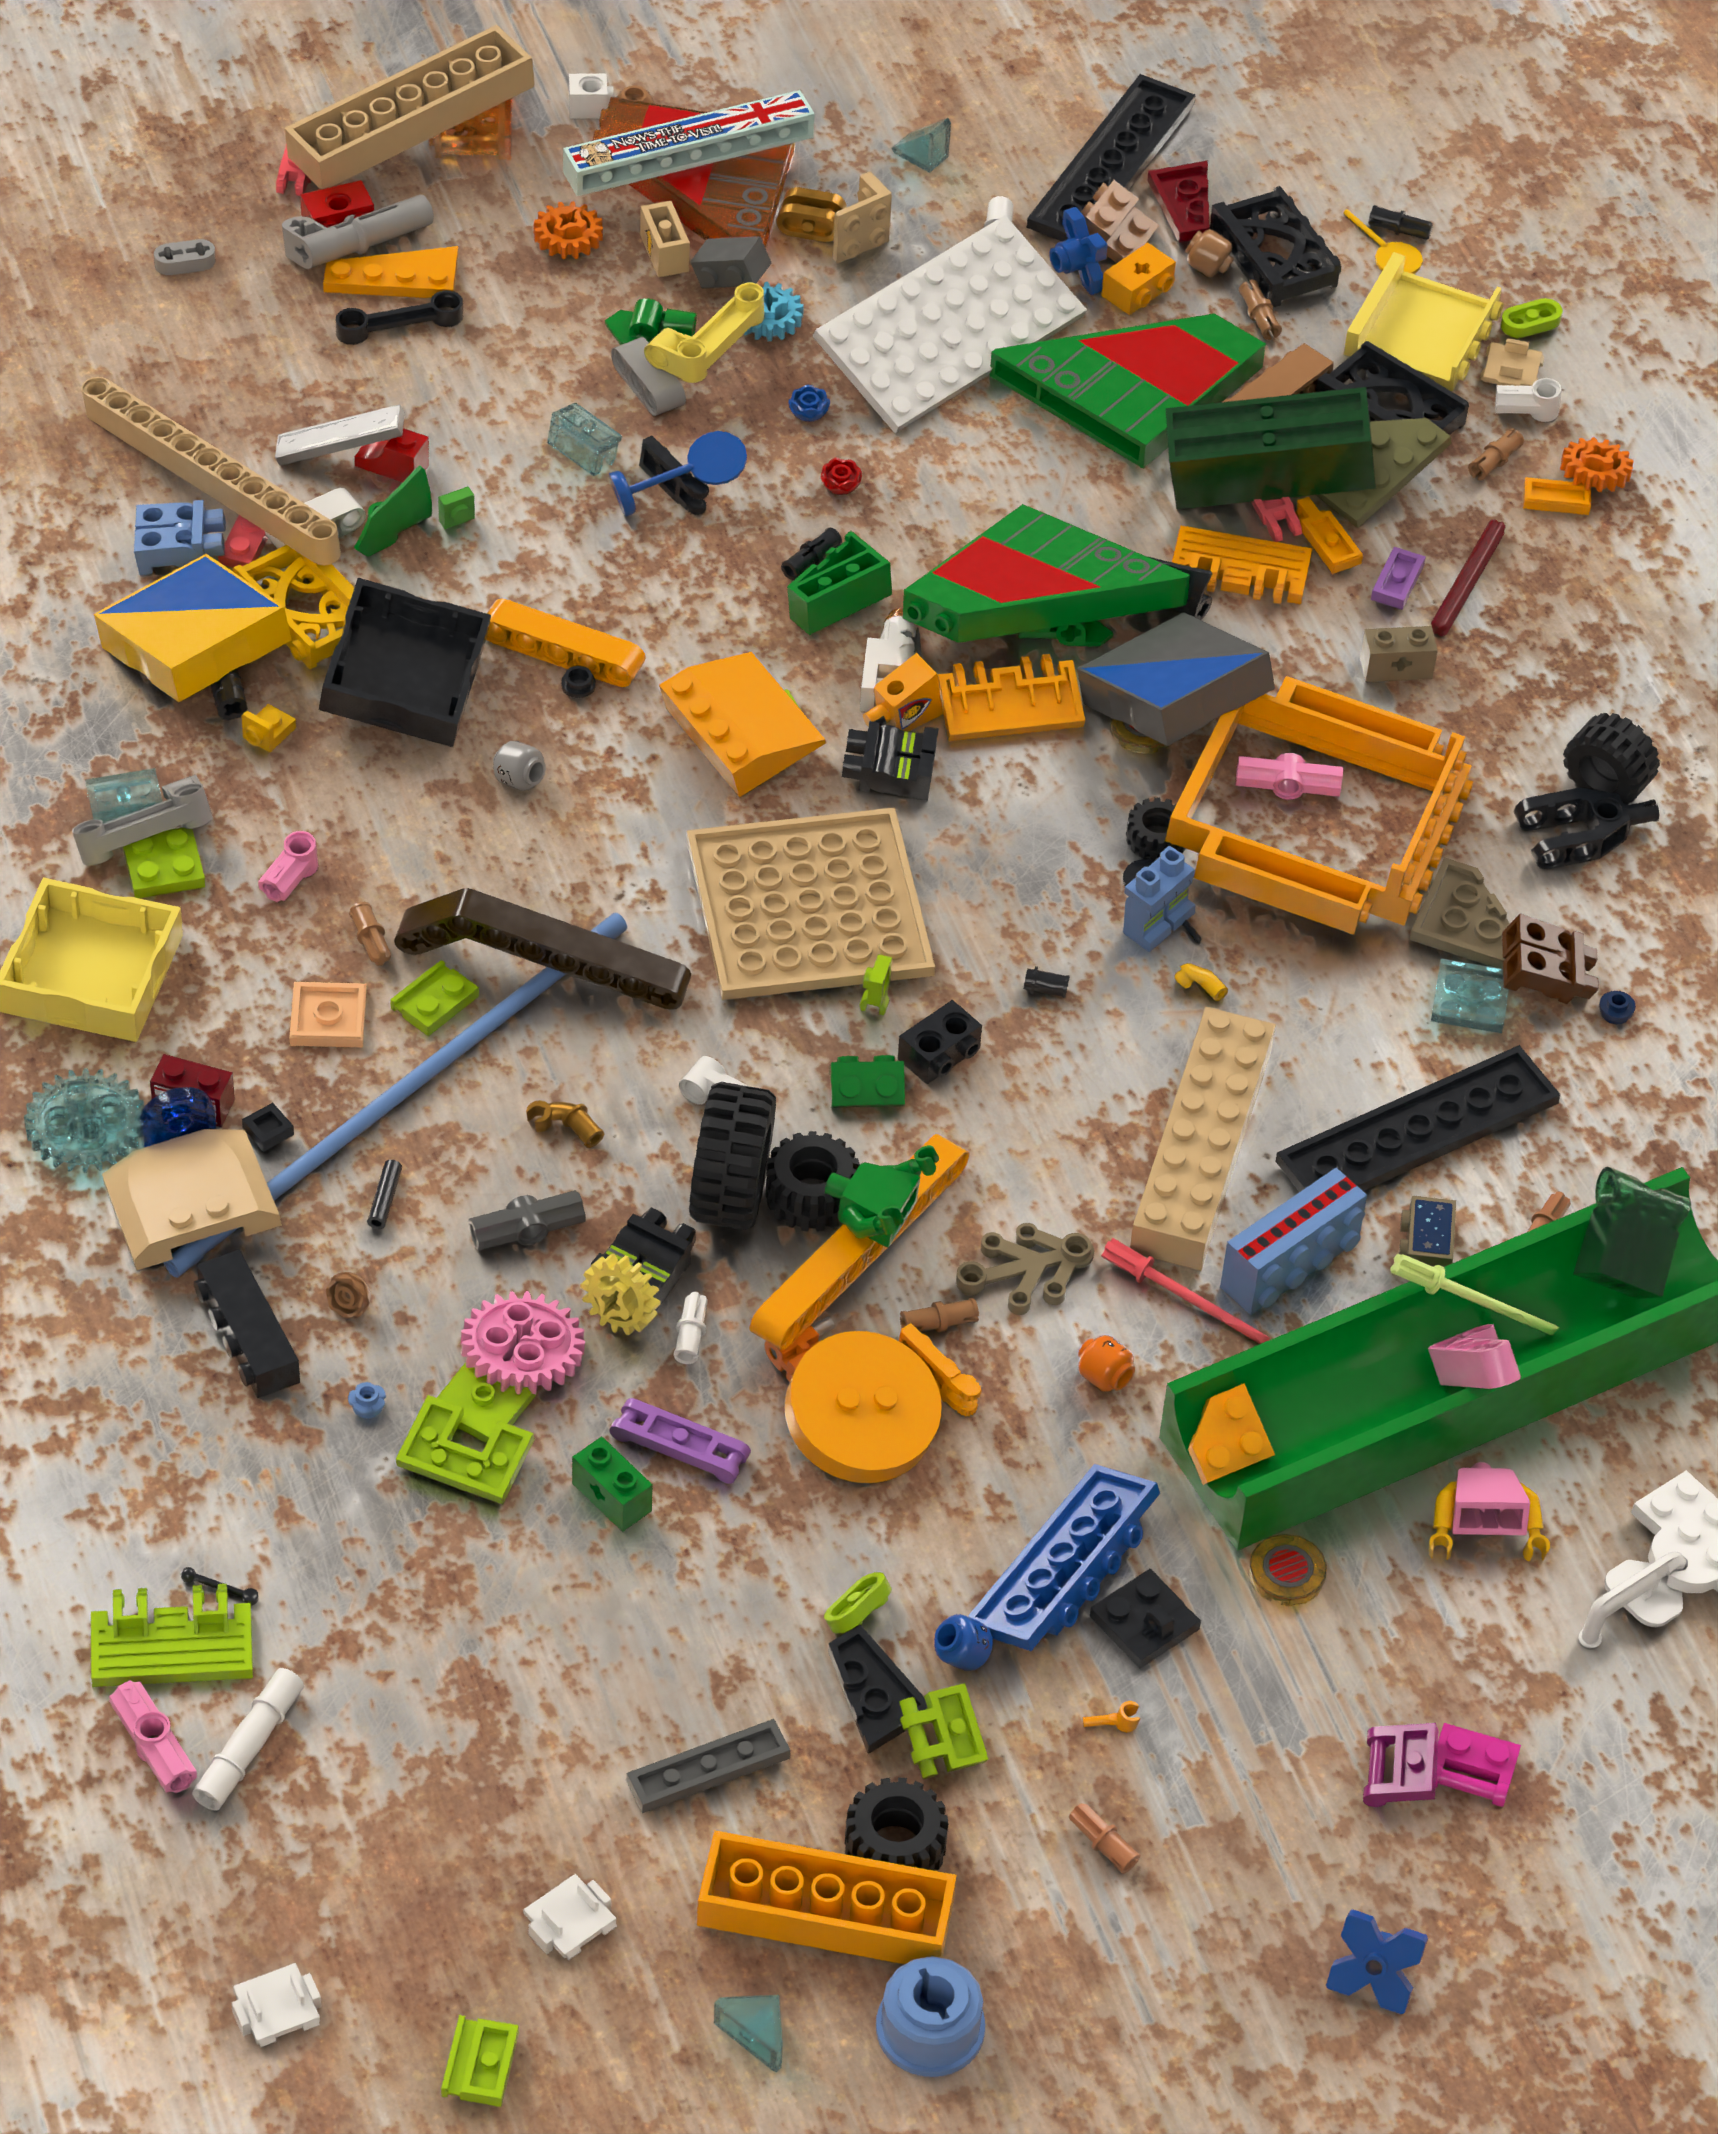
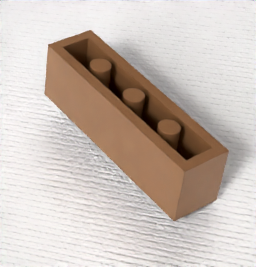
(1290, 376)

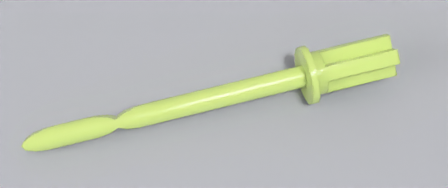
(1433, 1279)

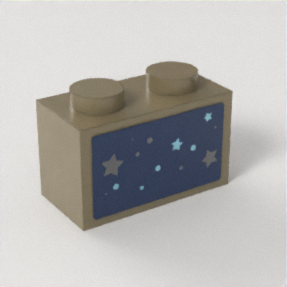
(1429, 1230)

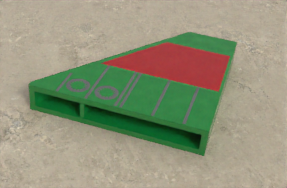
(1125, 378)
(1038, 576)

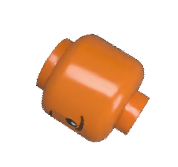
(1106, 1363)

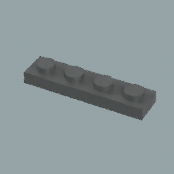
(708, 1765)

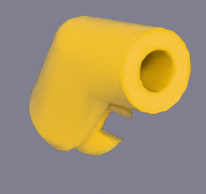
(1202, 976)

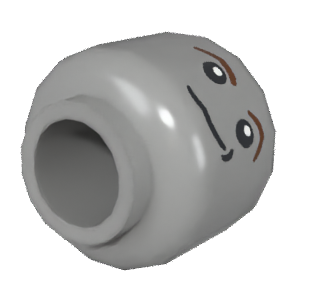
(519, 765)

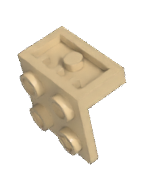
(864, 223)

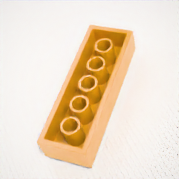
(825, 1899)

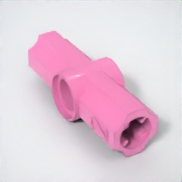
(1289, 776)
(161, 1753)

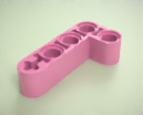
(1475, 1359)

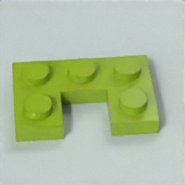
(434, 1455)

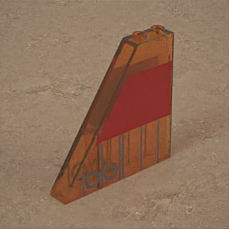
(713, 199)

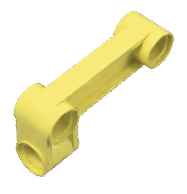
(692, 356)

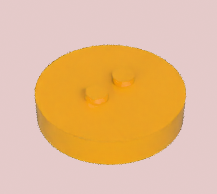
(862, 1407)

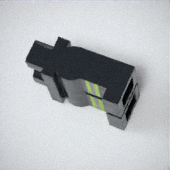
(892, 760)
(657, 1249)

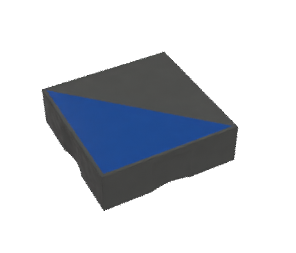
(1176, 678)

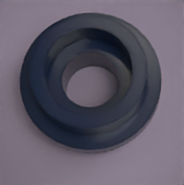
(1617, 1007)

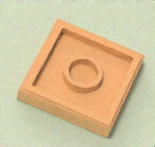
(328, 1014)

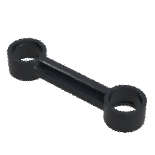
(399, 317)

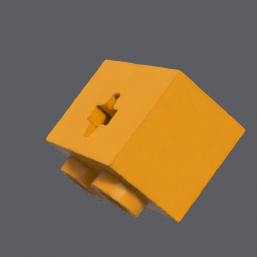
(1138, 279)

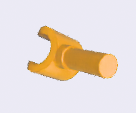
(1121, 1719)

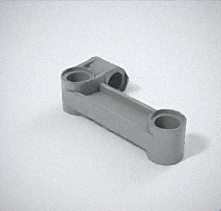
(184, 806)

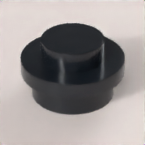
(578, 682)

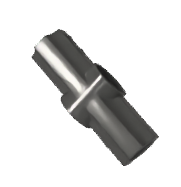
(527, 1220)

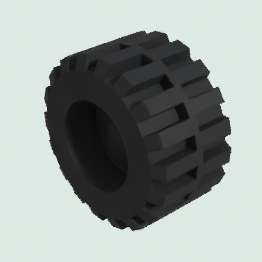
(1612, 757)
(807, 1158)
(900, 1806)

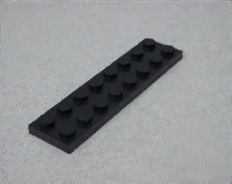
(1115, 151)
(1424, 1123)

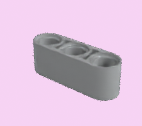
(653, 386)

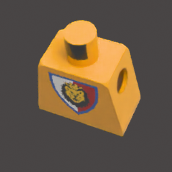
(907, 696)

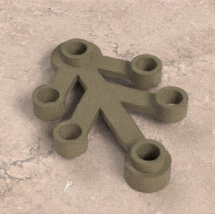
(1028, 1263)

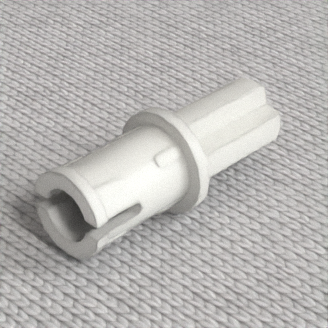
(691, 1328)

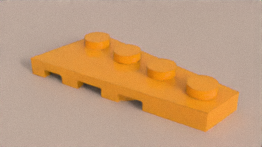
(394, 274)

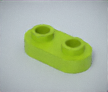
(1531, 318)
(858, 1602)

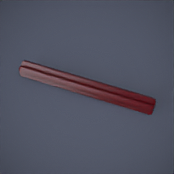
(1467, 577)

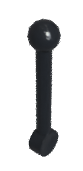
(248, 1596)

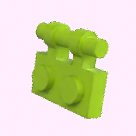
(954, 1727)

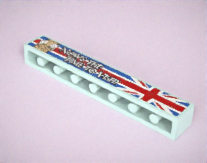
(688, 143)

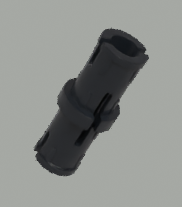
(811, 553)

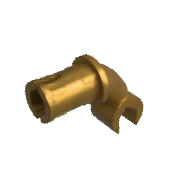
(571, 1116)

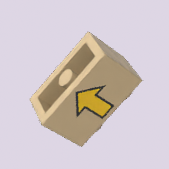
(664, 238)

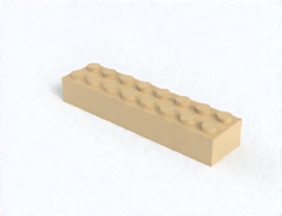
(409, 107)
(1202, 1138)

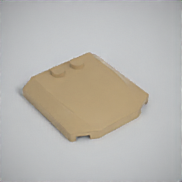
(188, 1193)

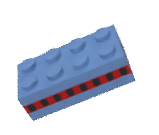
(1293, 1241)

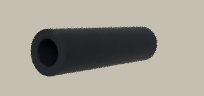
(384, 1194)

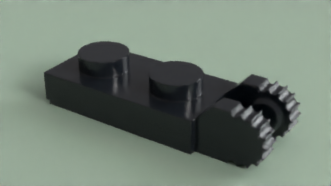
(682, 489)

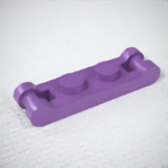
(680, 1439)

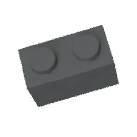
(730, 262)

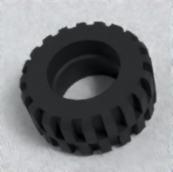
(732, 1155)

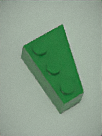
(839, 585)

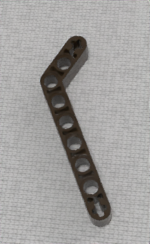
(544, 942)

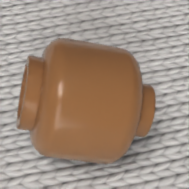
(1209, 253)

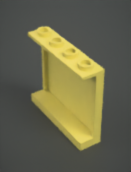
(1424, 323)

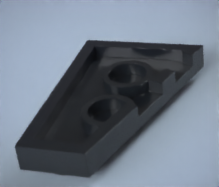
(871, 1686)

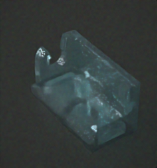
(583, 438)

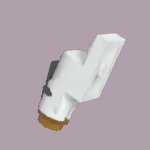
(896, 645)

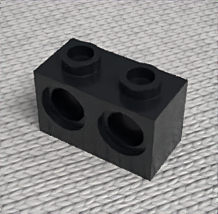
(940, 1042)

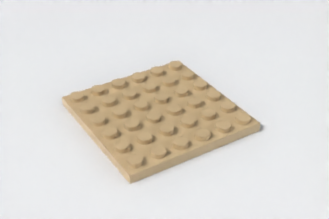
(808, 902)

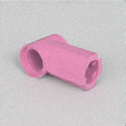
(292, 865)

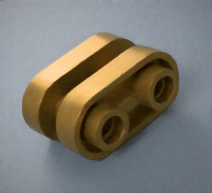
(809, 214)

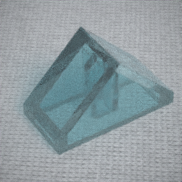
(926, 146)
(754, 2025)

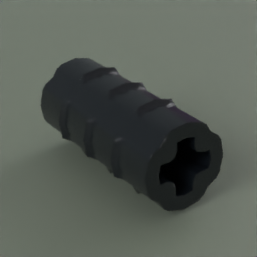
(229, 696)

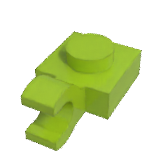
(876, 982)

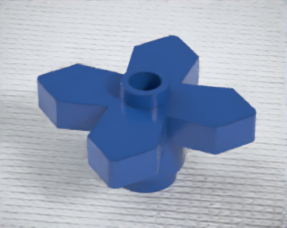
(1080, 251)
(1377, 1961)

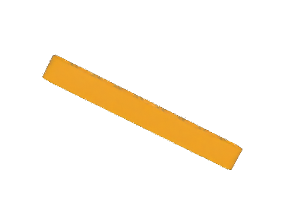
(843, 1260)

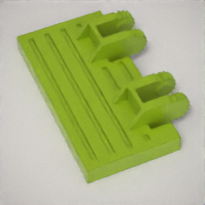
(172, 1645)

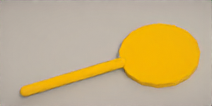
(1413, 257)

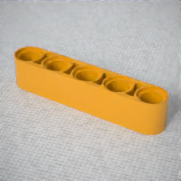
(564, 642)

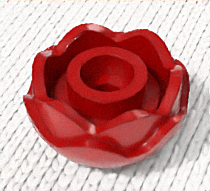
(841, 476)

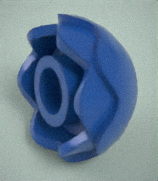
(809, 403)

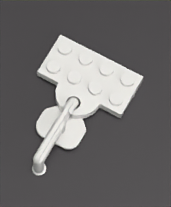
(1680, 1558)

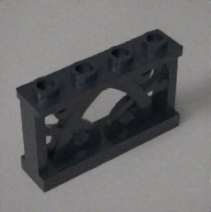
(1233, 224)
(1389, 374)

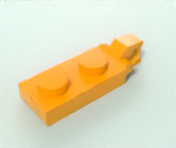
(1327, 537)

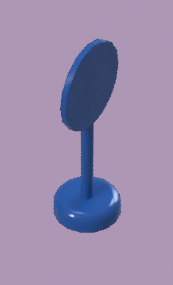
(712, 459)

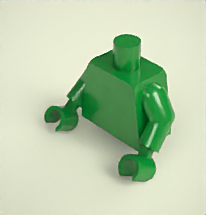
(881, 1196)

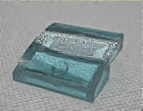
(122, 794)

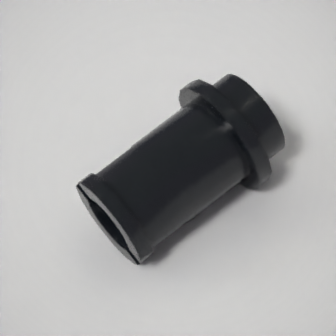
(1046, 982)

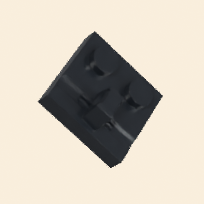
(1145, 1618)

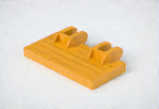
(1245, 562)
(1012, 700)

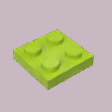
(164, 863)

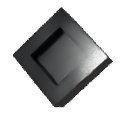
(268, 1127)

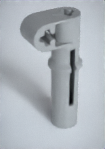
(314, 244)

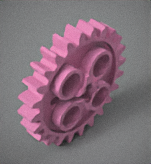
(522, 1342)

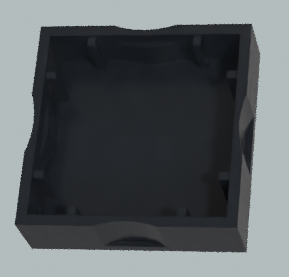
(405, 662)

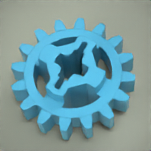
(781, 313)

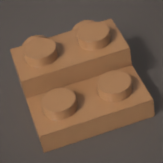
(1118, 220)

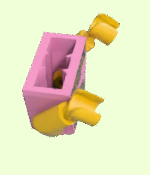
(1488, 1504)

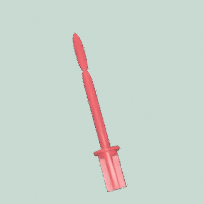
(1142, 1267)

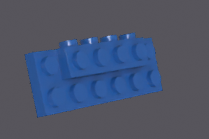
(1067, 1558)

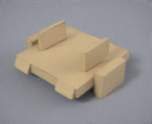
(1512, 364)

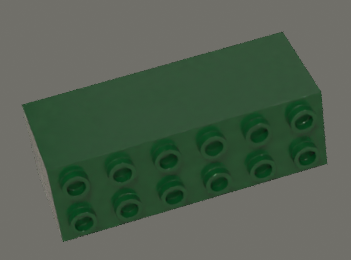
(1270, 448)

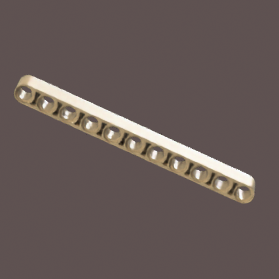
(212, 471)

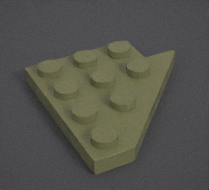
(1399, 454)

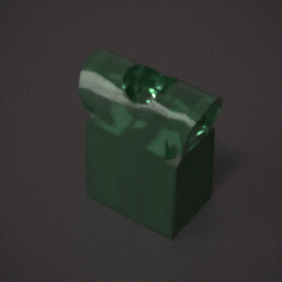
(1631, 1235)

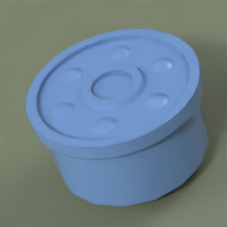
(931, 2017)

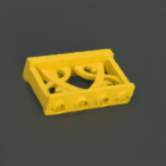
(323, 579)

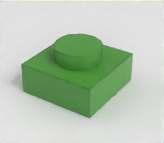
(456, 507)

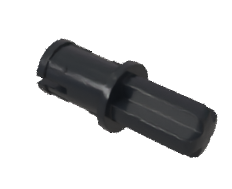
(1400, 222)

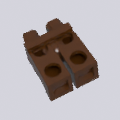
(1547, 960)

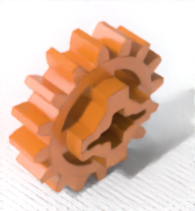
(568, 230)
(1596, 464)

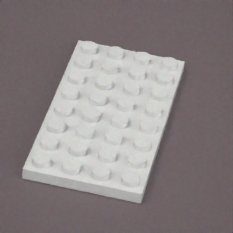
(942, 321)

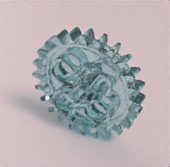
(84, 1120)

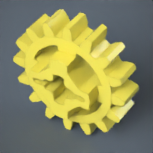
(620, 1294)

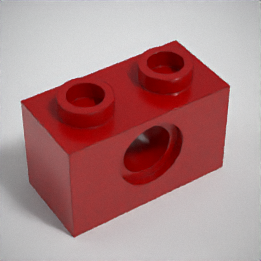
(335, 203)

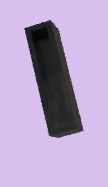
(247, 1324)

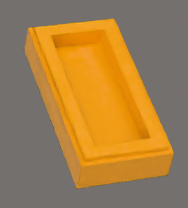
(1556, 496)

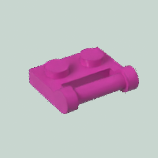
(1477, 1756)

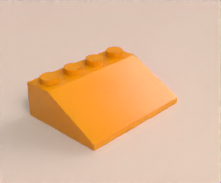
(740, 719)

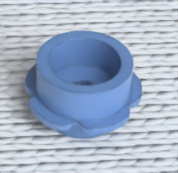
(367, 1407)

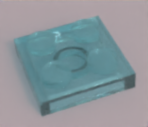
(1470, 996)

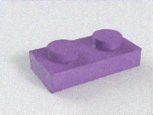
(1398, 578)

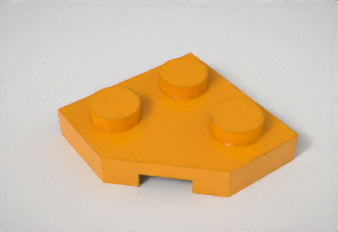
(1228, 1436)

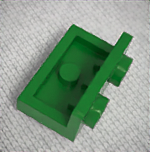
(867, 1083)

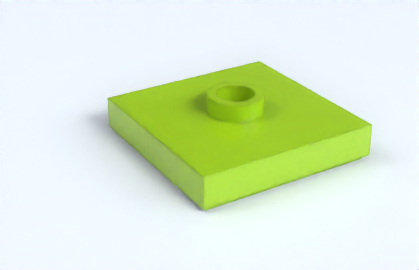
(483, 1402)

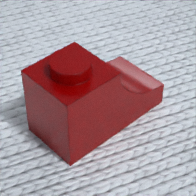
(396, 456)

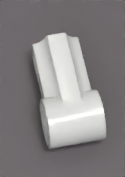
(1539, 400)
(700, 1078)

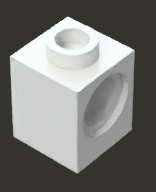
(588, 95)

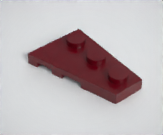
(1183, 197)

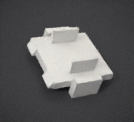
(570, 1916)
(276, 2004)

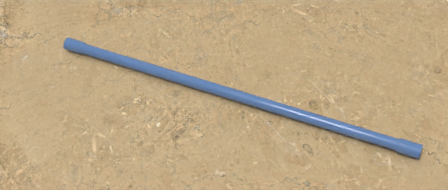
(193, 1252)

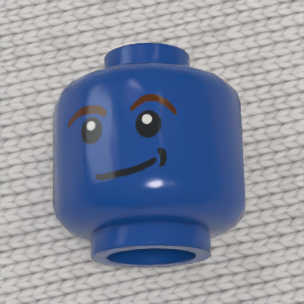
(963, 1642)

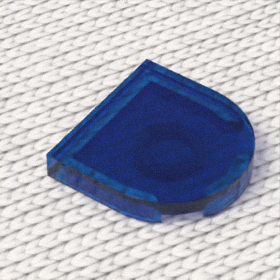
(175, 1115)

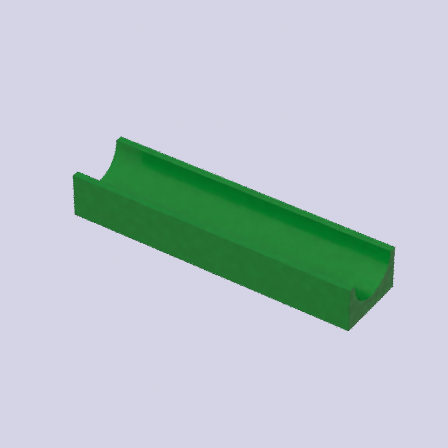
(1359, 1397)

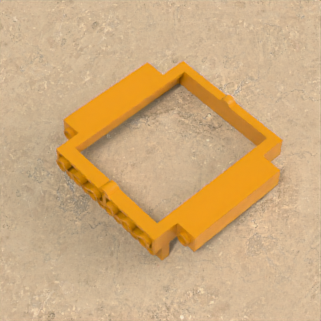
(1353, 734)

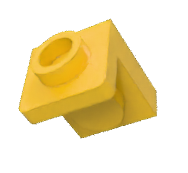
(267, 727)

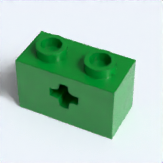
(612, 1484)

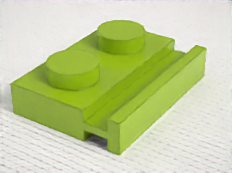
(434, 998)
(480, 2061)

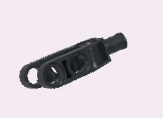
(1602, 811)

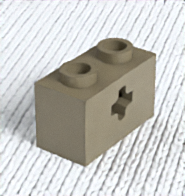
(1398, 653)

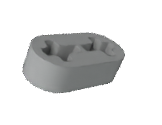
(184, 256)

